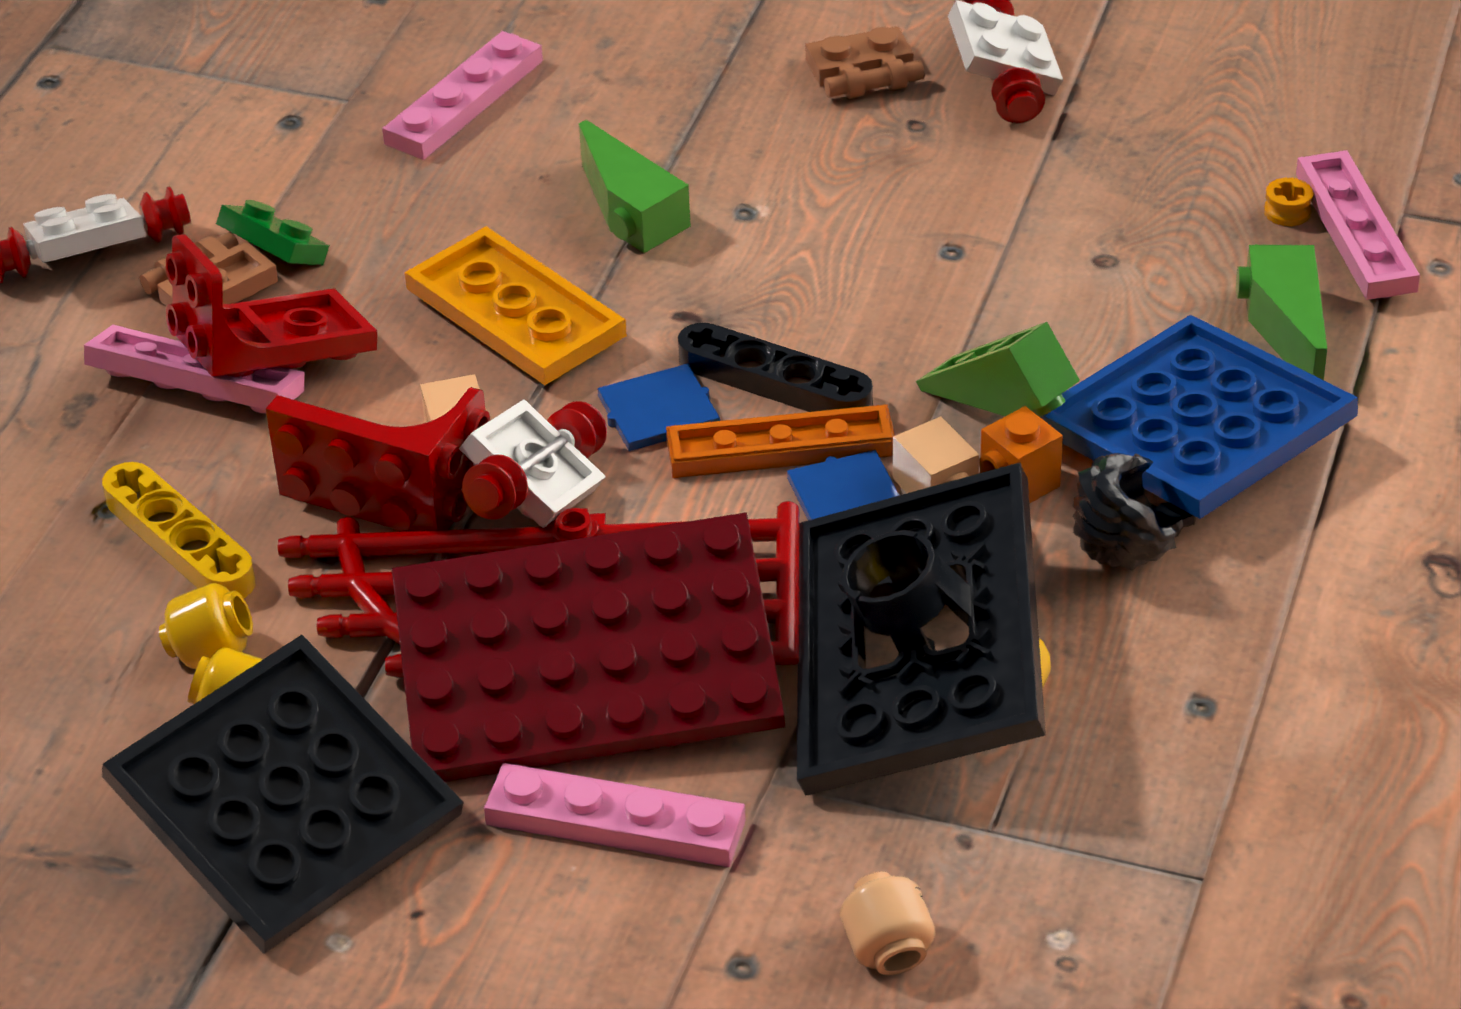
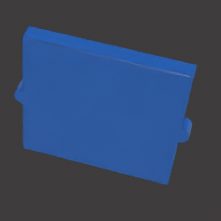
(651, 402)
(841, 484)

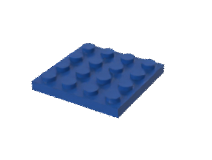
(1202, 411)

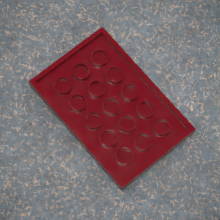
(586, 648)

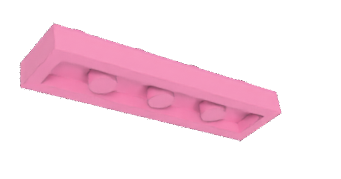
(462, 95)
(1358, 226)
(170, 366)
(615, 814)

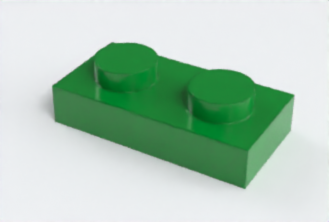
(282, 238)

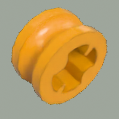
(1288, 201)

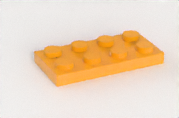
(516, 305)

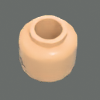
(887, 923)

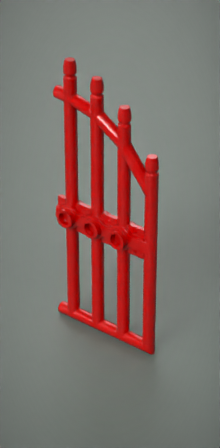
(570, 524)

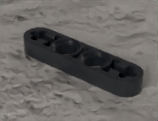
(717, 351)

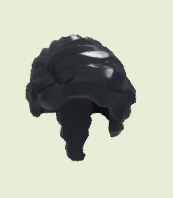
(1117, 519)

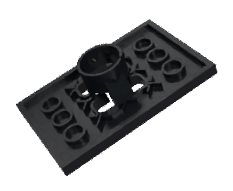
(893, 573)

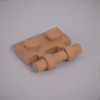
(863, 62)
(241, 267)

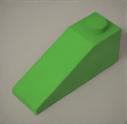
(634, 194)
(1286, 303)
(1006, 374)

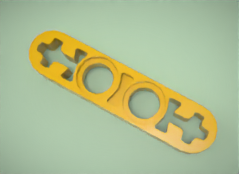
(187, 525)

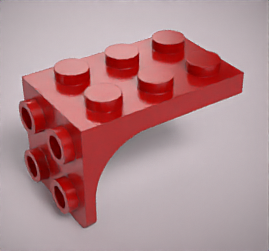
(257, 332)
(372, 470)

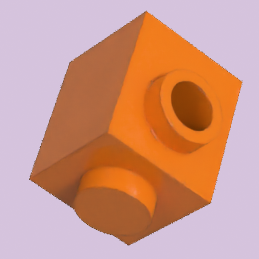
(1026, 440)

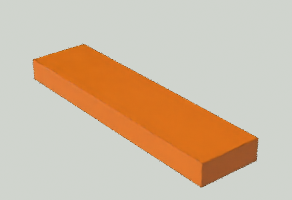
(778, 440)

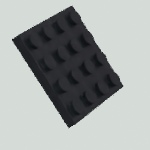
(282, 792)

